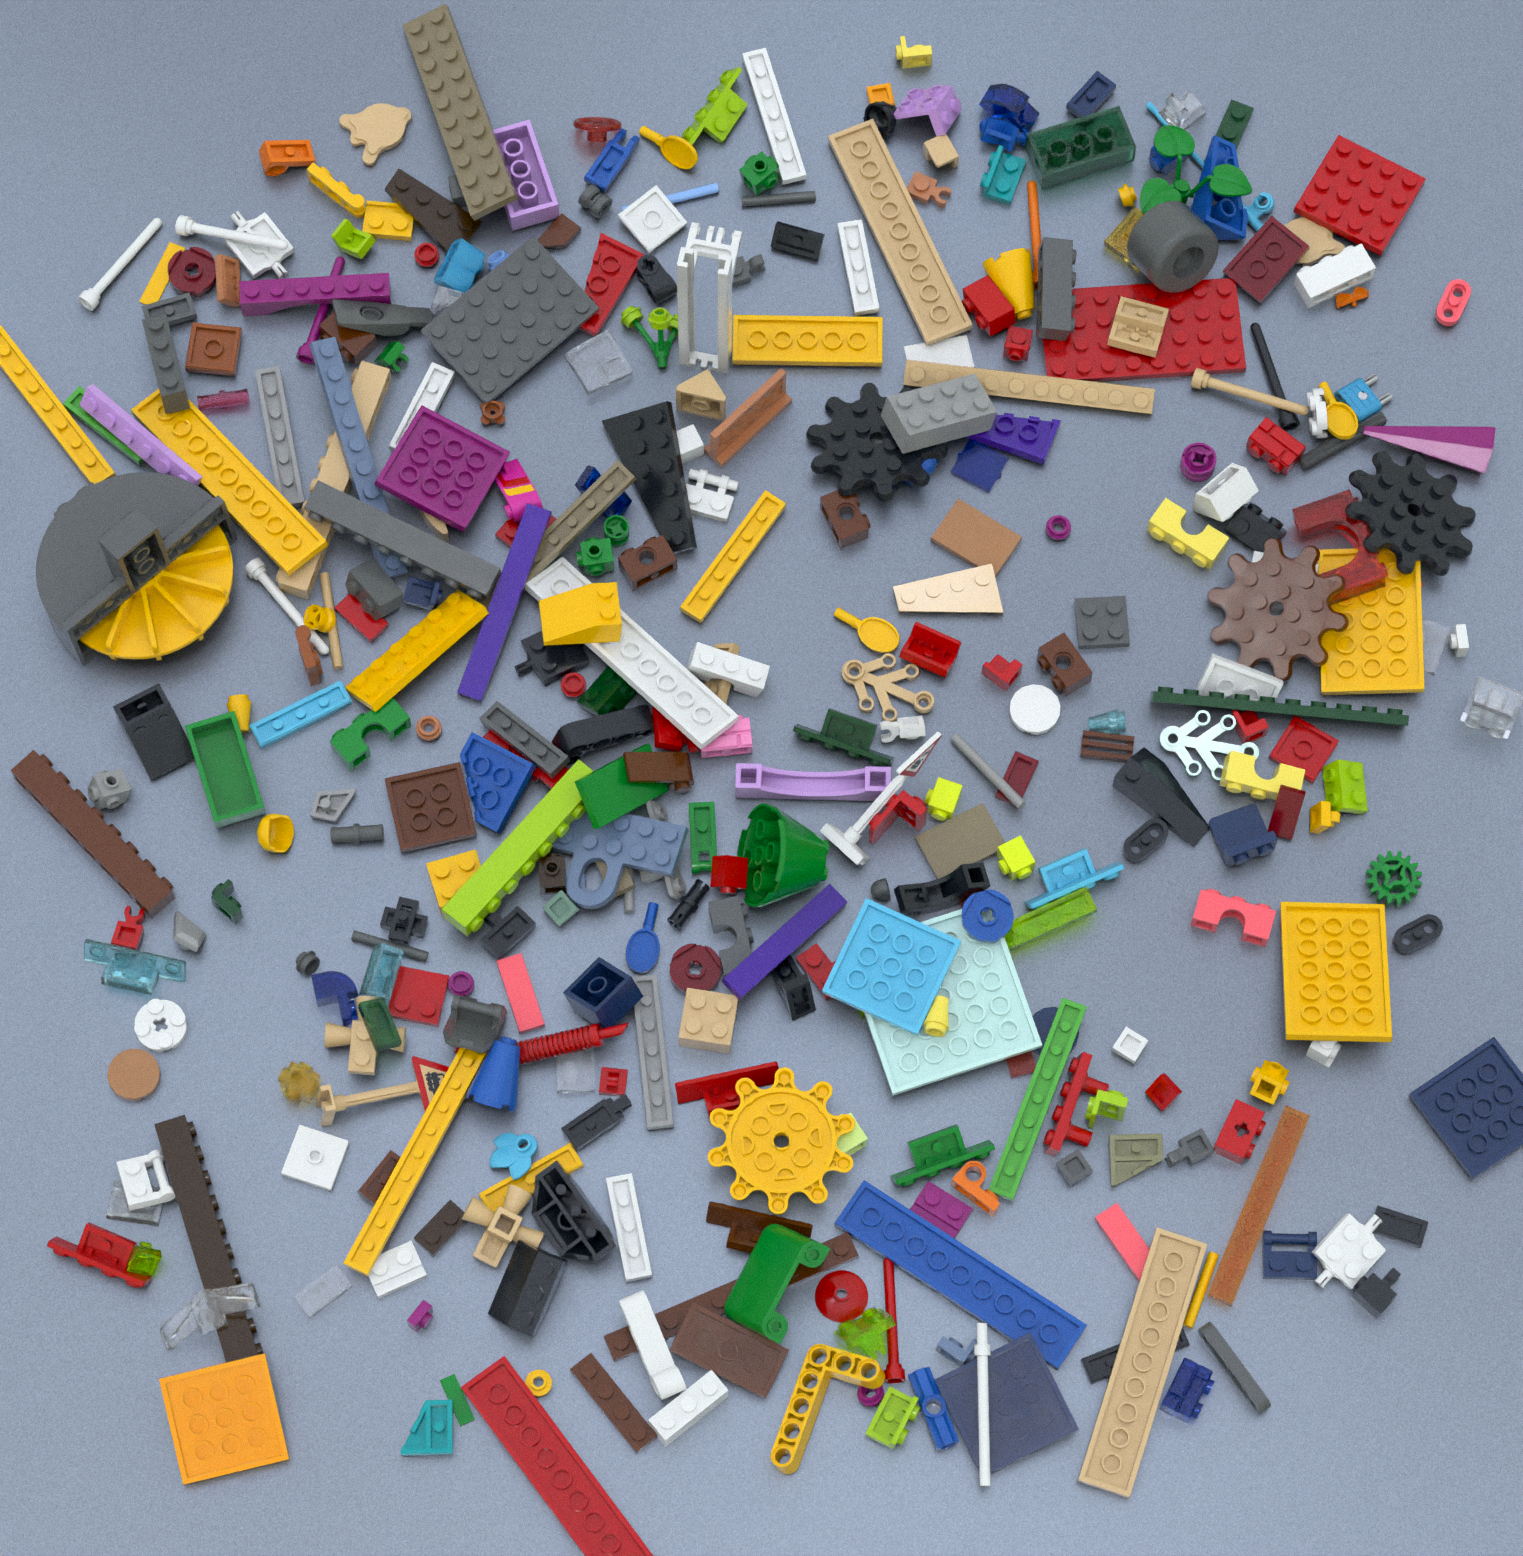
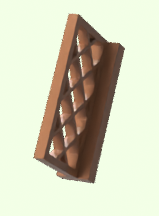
(748, 419)

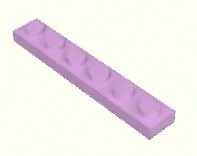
(136, 436)

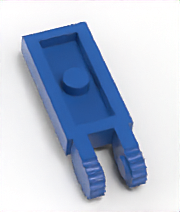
(611, 161)

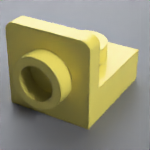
(913, 56)

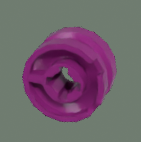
(1195, 471)

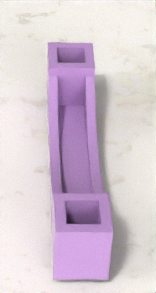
(773, 783)

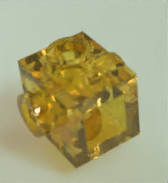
(299, 1082)

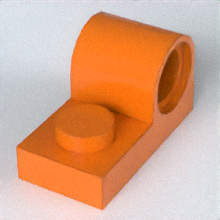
(281, 154)
(973, 1189)

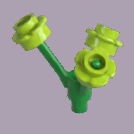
(659, 320)

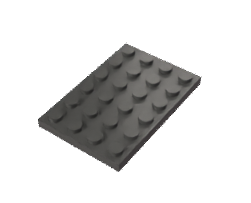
(510, 320)

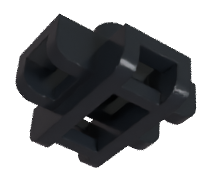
(404, 918)

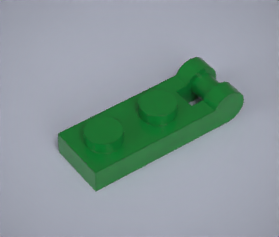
(702, 835)

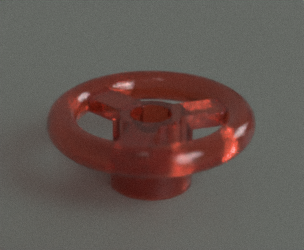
(597, 127)

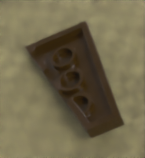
(432, 211)

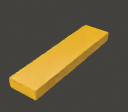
(566, 1156)

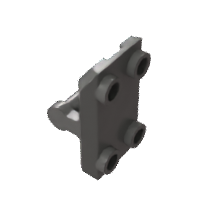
(473, 1024)

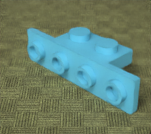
(1070, 874)

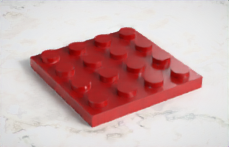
(1359, 195)

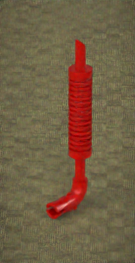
(566, 1042)

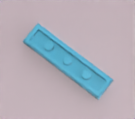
(300, 714)

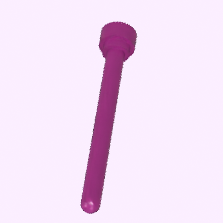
(304, 352)

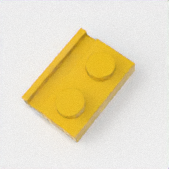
(387, 221)

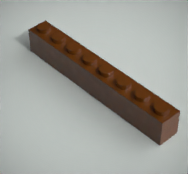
(93, 834)

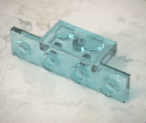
(133, 968)

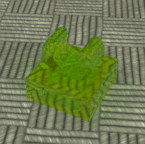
(144, 1259)

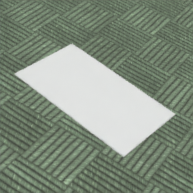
(948, 351)

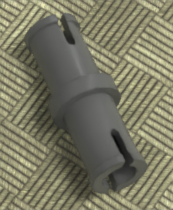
(357, 833)

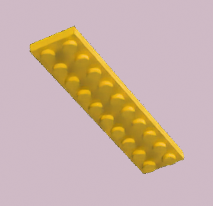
(227, 473)

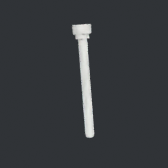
(187, 226)
(90, 297)
(257, 570)

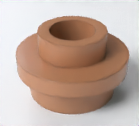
(428, 721)

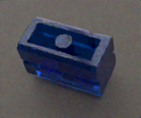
(1186, 1391)

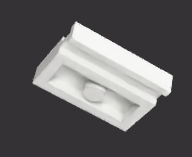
(396, 1270)

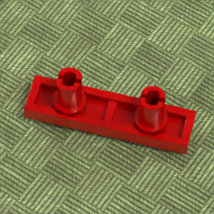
(1062, 1114)

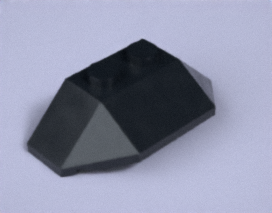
(569, 1216)

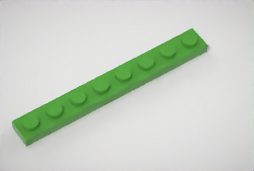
(1037, 1099)

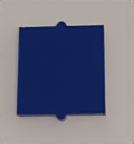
(979, 465)

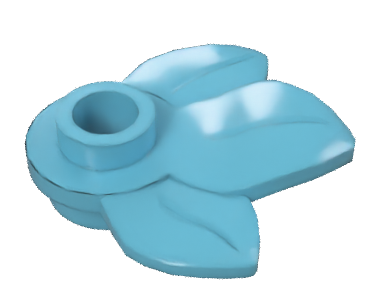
(511, 1155)

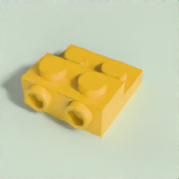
(451, 874)

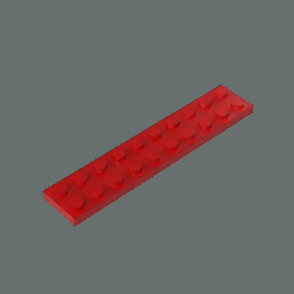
(551, 1463)

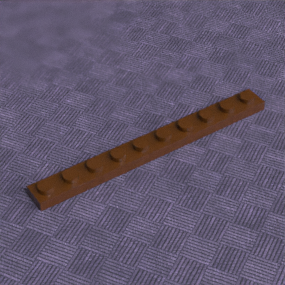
(670, 1320)

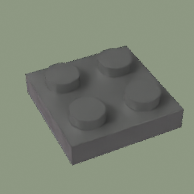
(1102, 622)

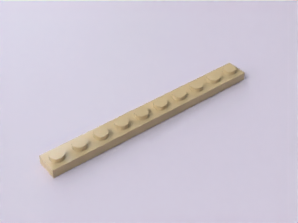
(1036, 386)

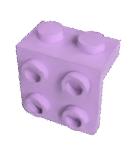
(937, 102)

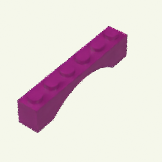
(272, 295)

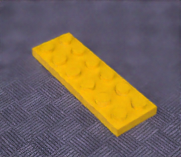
(807, 340)
(416, 650)

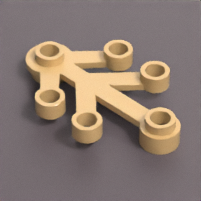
(884, 684)

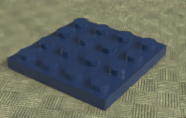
(1476, 1107)
(1023, 1403)

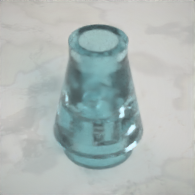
(1109, 722)

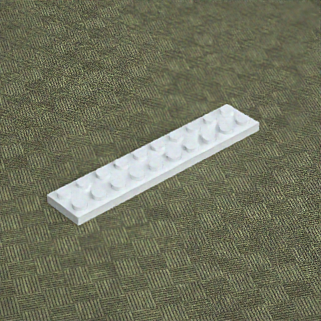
(647, 666)

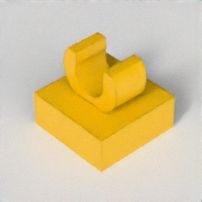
(1322, 817)

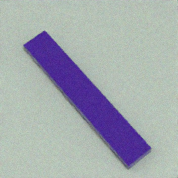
(784, 941)

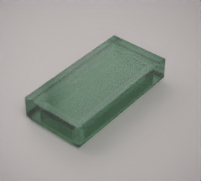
(379, 1024)

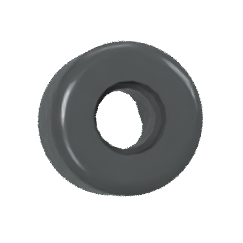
(1172, 247)

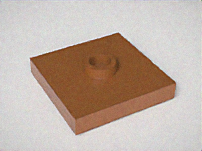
(213, 349)

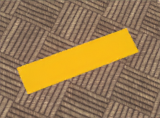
(160, 277)

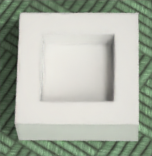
(1459, 640)
(1129, 1045)

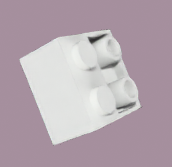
(1225, 493)

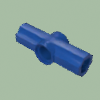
(940, 1423)

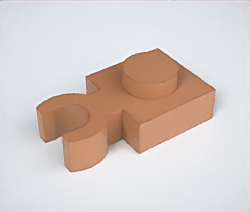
(925, 188)

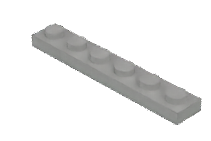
(279, 435)
(652, 1054)

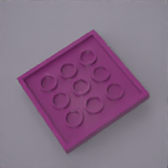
(442, 468)

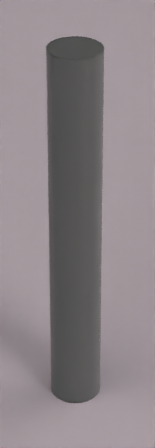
(778, 198)
(373, 941)

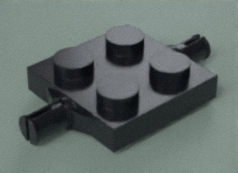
(551, 660)

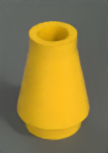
(242, 708)

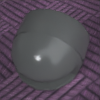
(880, 889)

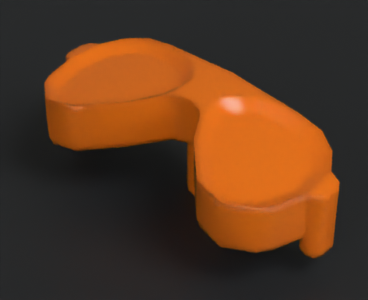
(1343, 298)

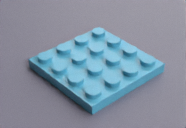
(891, 967)

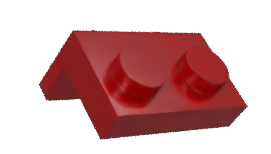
(930, 649)

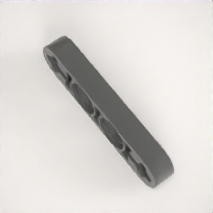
(1234, 1368)

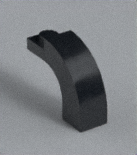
(943, 892)

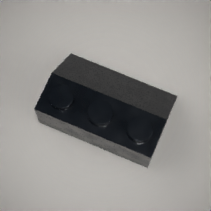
(527, 1288)

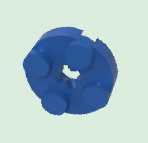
(982, 902)

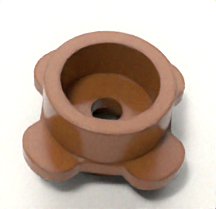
(487, 408)

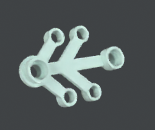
(1203, 743)

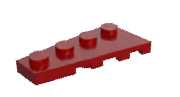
(609, 276)

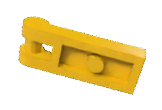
(336, 190)

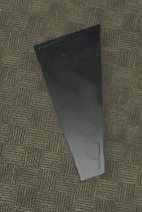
(651, 452)

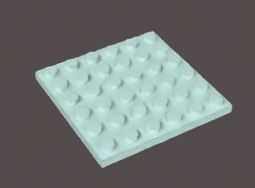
(985, 1016)

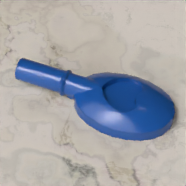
(644, 944)

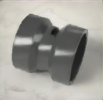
(595, 201)

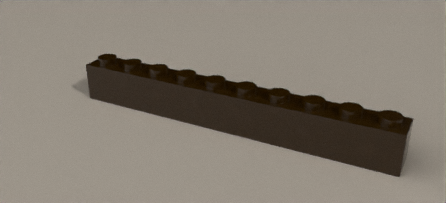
(205, 1230)

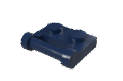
(1289, 1264)

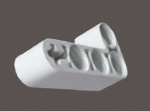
(651, 1345)

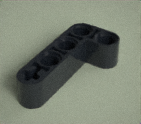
(603, 731)

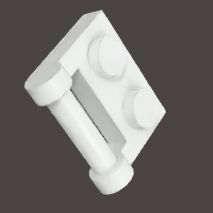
(137, 1183)

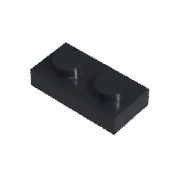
(797, 240)

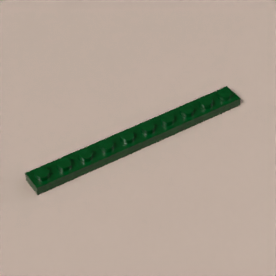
(1268, 704)

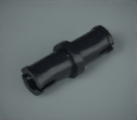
(688, 904)

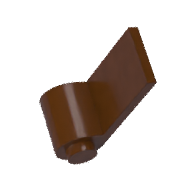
(660, 768)

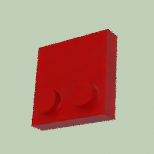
(418, 996)

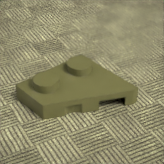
(1133, 1154)

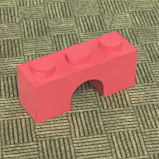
(1255, 919)

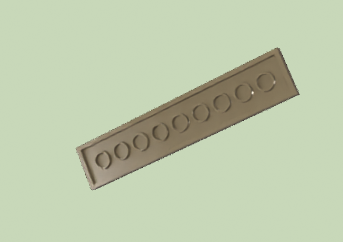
(460, 112)

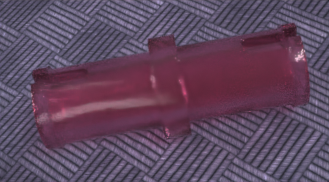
(223, 399)

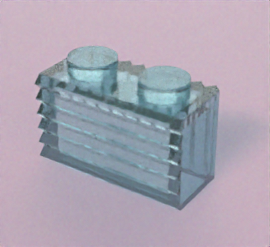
(381, 971)

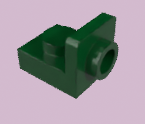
(227, 906)

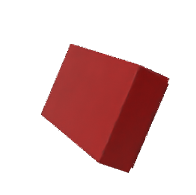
(363, 622)

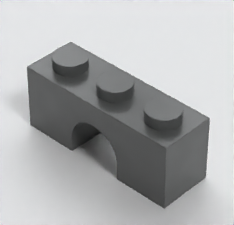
(729, 916)

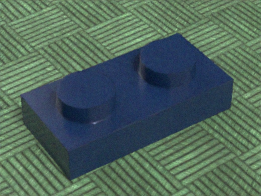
(1091, 95)

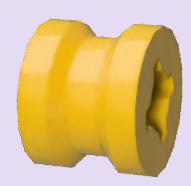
(319, 618)

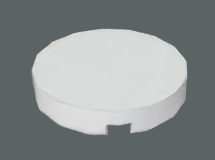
(1034, 709)

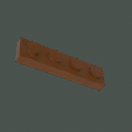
(613, 1403)

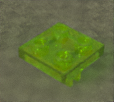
(865, 1331)

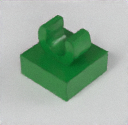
(390, 354)

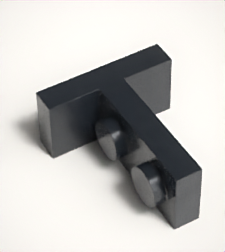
(794, 988)

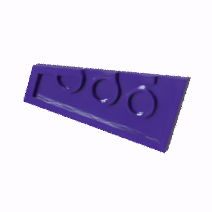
(1020, 436)

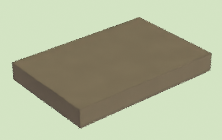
(960, 840)

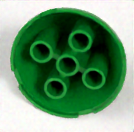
(780, 855)

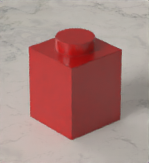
(729, 873)

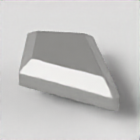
(331, 804)
(187, 933)

